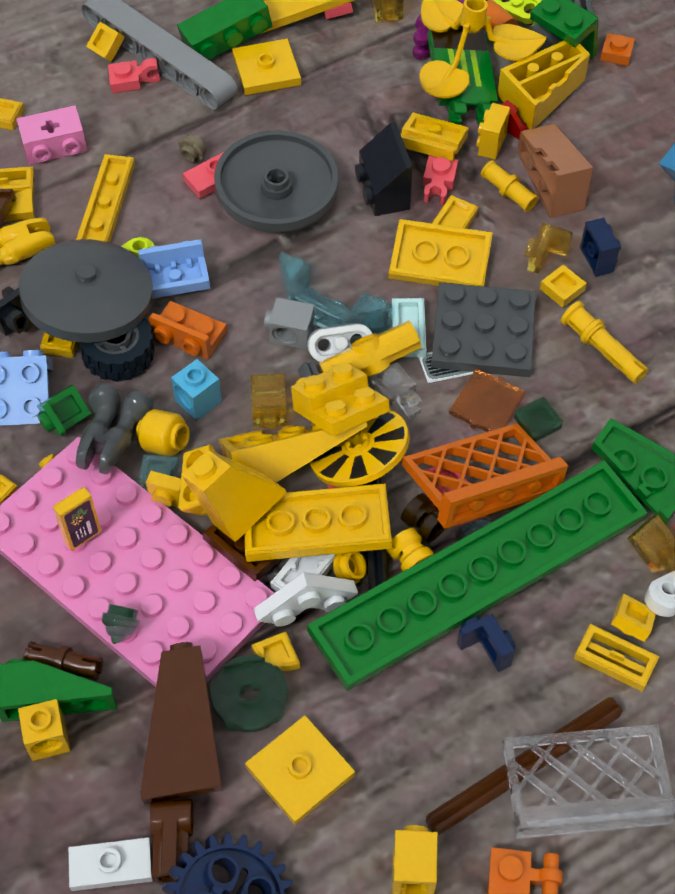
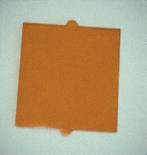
(486, 401)

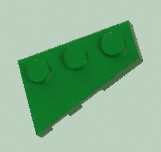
(640, 465)

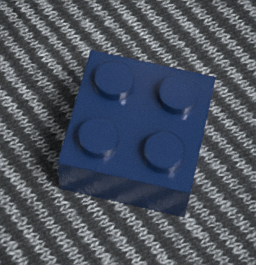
(600, 246)

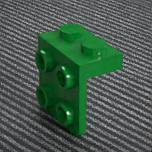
(568, 22)

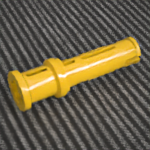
(594, 333)

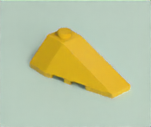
(282, 452)

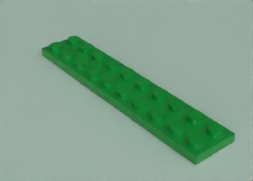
(474, 574)

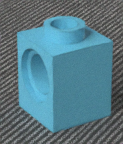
(196, 389)

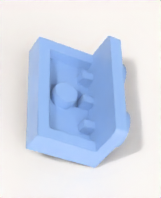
(176, 268)

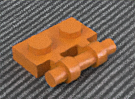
(512, 872)

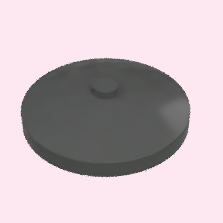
(276, 181)
(85, 290)

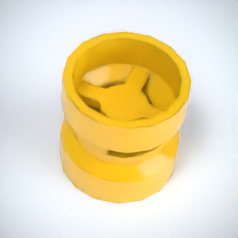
(408, 548)

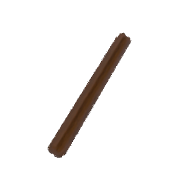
(497, 781)

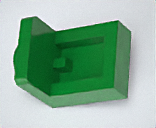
(62, 411)

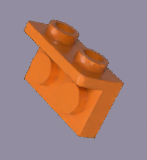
(187, 330)

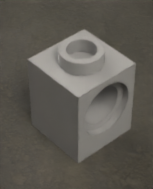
(290, 323)

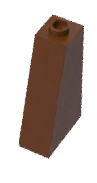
(181, 738)

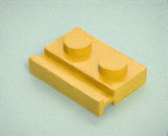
(433, 136)

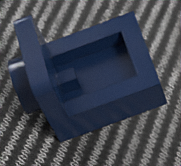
(496, 642)

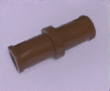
(65, 660)

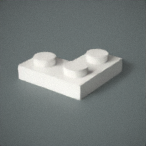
(302, 593)

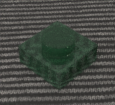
(538, 419)

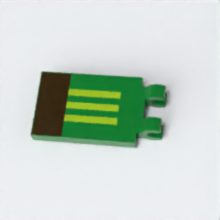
(476, 62)

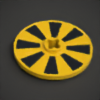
(365, 454)

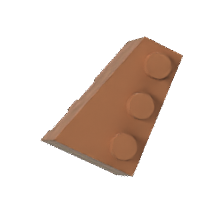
(555, 169)

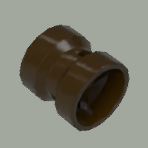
(423, 516)

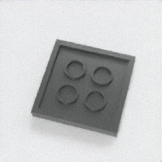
(484, 329)

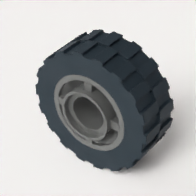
(120, 356)

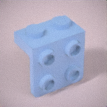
(23, 386)

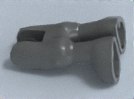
(110, 442)

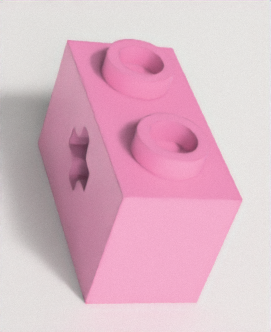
(52, 135)

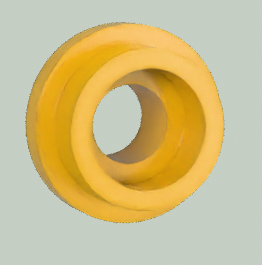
(349, 566)

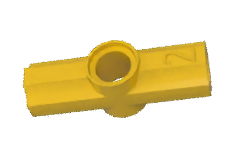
(375, 352)

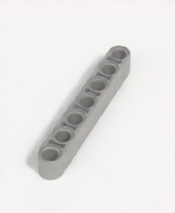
(174, 58)

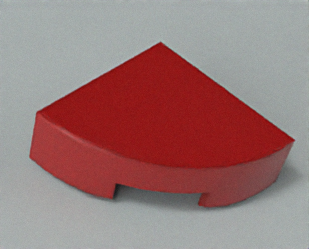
(514, 124)

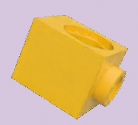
(44, 730)

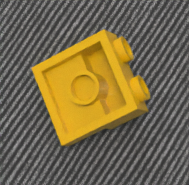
(338, 399)

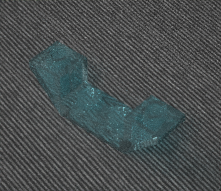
(368, 310)

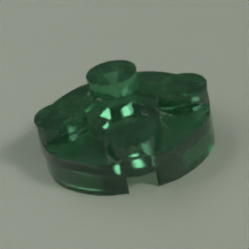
(249, 715)

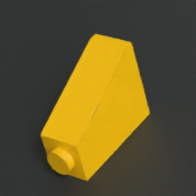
(231, 492)

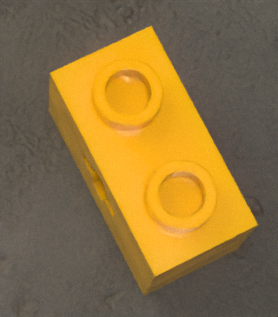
(414, 861)

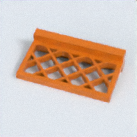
(497, 490)

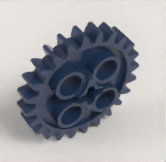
(197, 870)

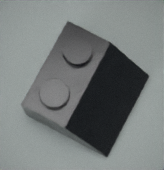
(385, 172)

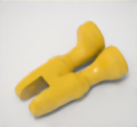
(24, 240)

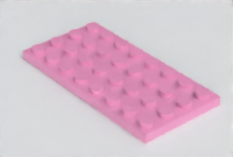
(138, 562)

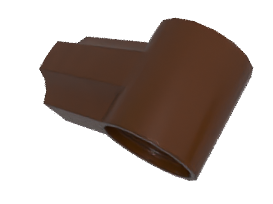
(170, 827)

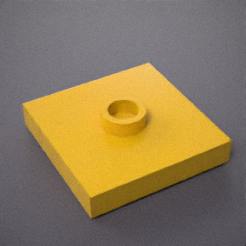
(266, 66)
(300, 770)

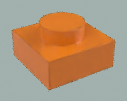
(617, 49)

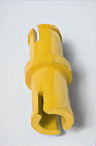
(509, 186)

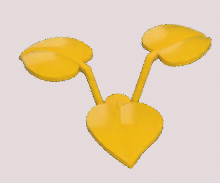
(510, 41)

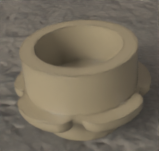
(192, 148)

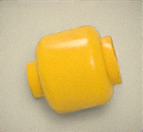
(162, 433)

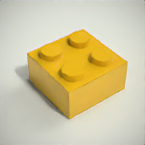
(493, 130)

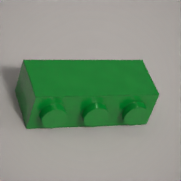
(224, 26)

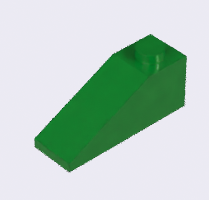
(32, 683)

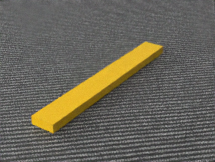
(98, 224)

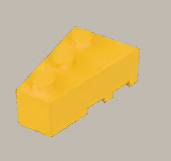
(543, 81)

